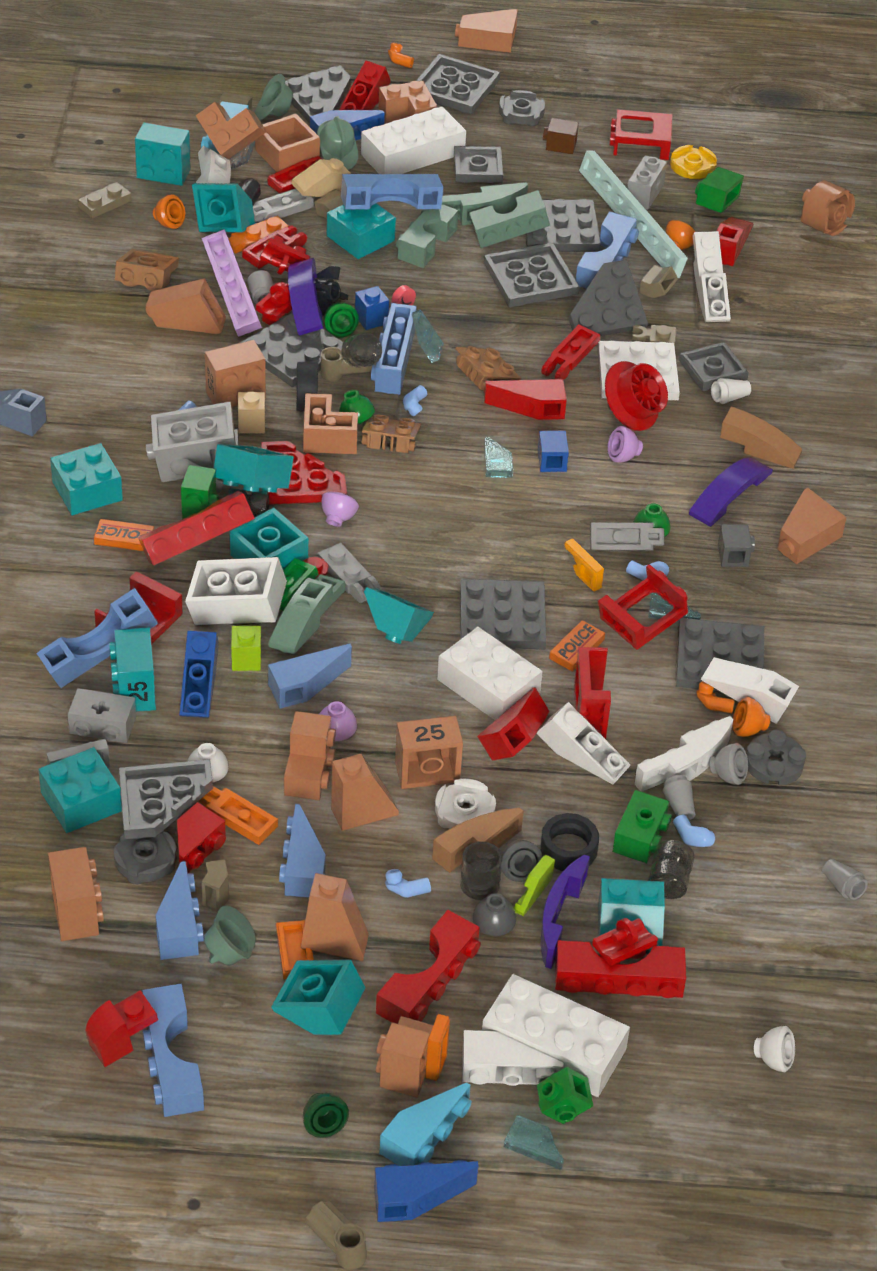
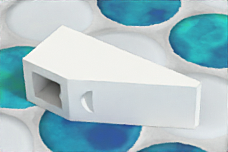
(742, 680)
(582, 744)
(500, 1059)

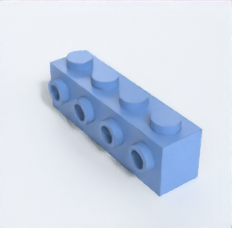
(396, 349)

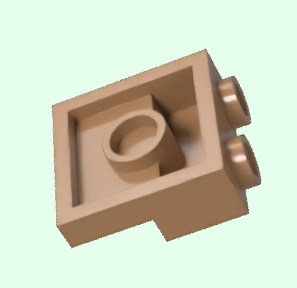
(145, 269)

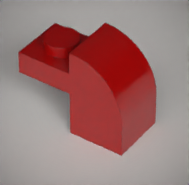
(112, 1026)

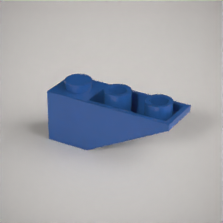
(199, 673)
(415, 1189)

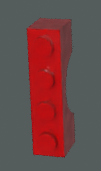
(196, 529)
(583, 970)
(410, 995)

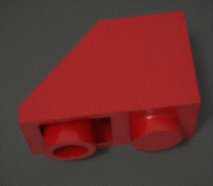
(199, 835)

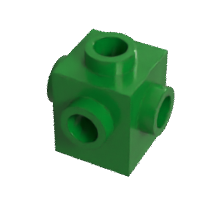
(564, 1095)

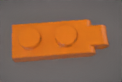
(255, 232)
(240, 814)

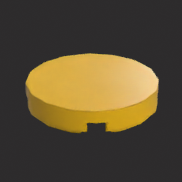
(693, 162)

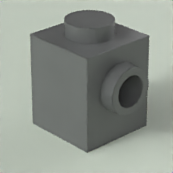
(735, 545)

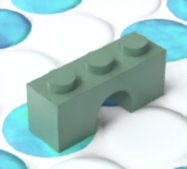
(495, 227)
(419, 240)

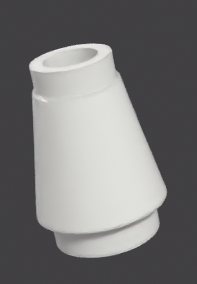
(729, 389)

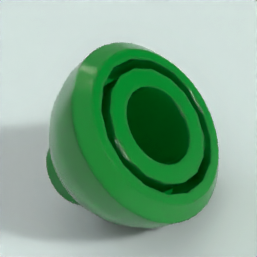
(341, 320)
(357, 403)
(654, 514)

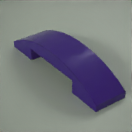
(304, 296)
(726, 487)
(568, 883)

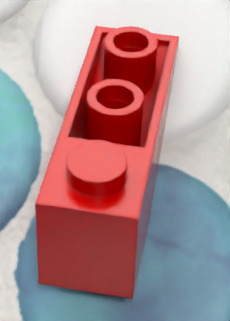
(365, 89)
(732, 237)
(528, 397)
(515, 727)

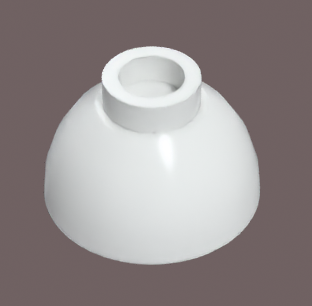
(218, 760)
(776, 1048)

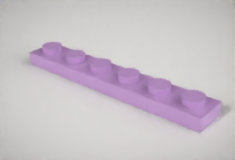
(231, 283)

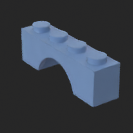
(418, 190)
(616, 236)
(74, 656)
(178, 1081)

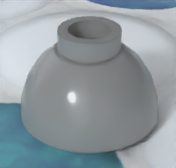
(730, 764)

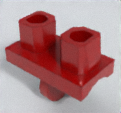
(282, 255)
(275, 303)
(626, 941)

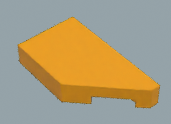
(586, 566)

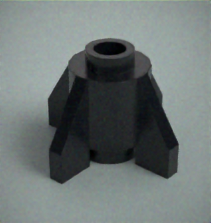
(327, 289)

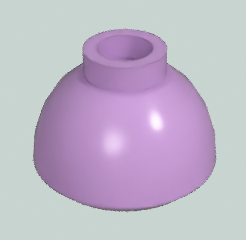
(623, 445)
(338, 507)
(341, 719)

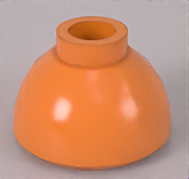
(170, 212)
(680, 233)
(749, 718)

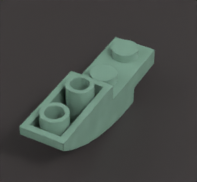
(499, 196)
(304, 611)

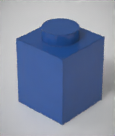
(371, 307)
(553, 451)

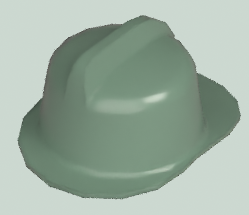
(275, 98)
(338, 141)
(229, 937)

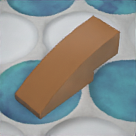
(760, 438)
(492, 827)

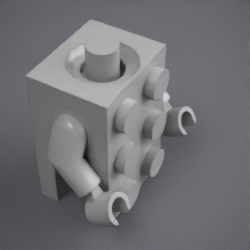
(190, 439)

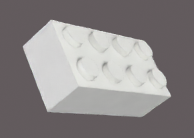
(412, 142)
(560, 1029)

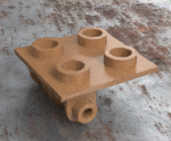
(484, 365)
(403, 429)

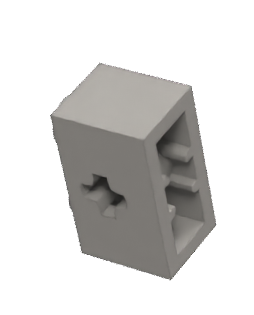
(647, 180)
(102, 715)

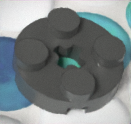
(521, 108)
(780, 746)
(149, 868)

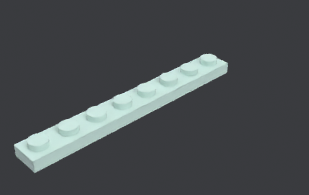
(624, 203)

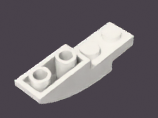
(213, 167)
(710, 278)
(689, 759)

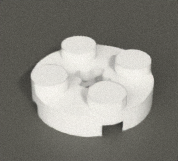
(462, 791)

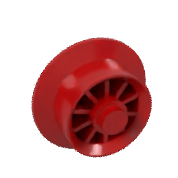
(635, 394)

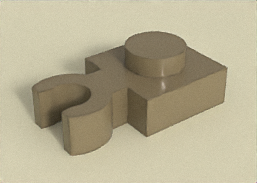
(657, 333)

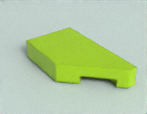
(535, 883)

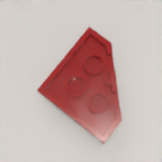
(308, 477)

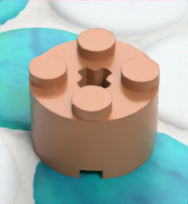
(827, 207)

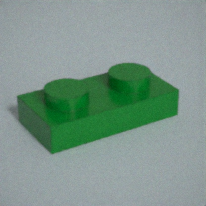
(295, 575)

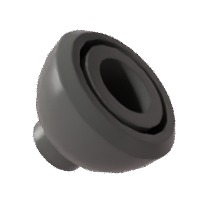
(520, 859)
(494, 915)

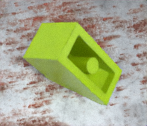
(246, 647)

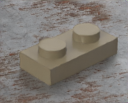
(104, 200)

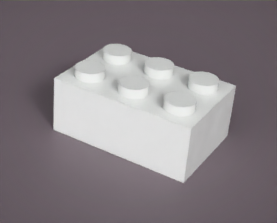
(236, 591)
(487, 673)

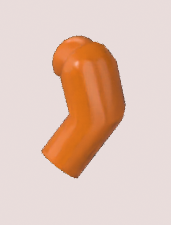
(399, 58)
(712, 701)

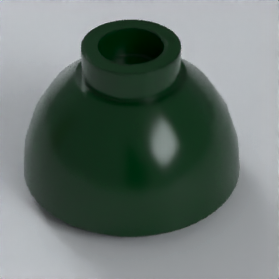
(325, 1115)

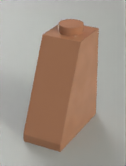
(488, 30)
(186, 307)
(810, 527)
(358, 794)
(334, 920)

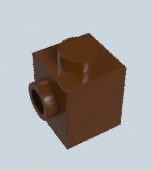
(561, 135)

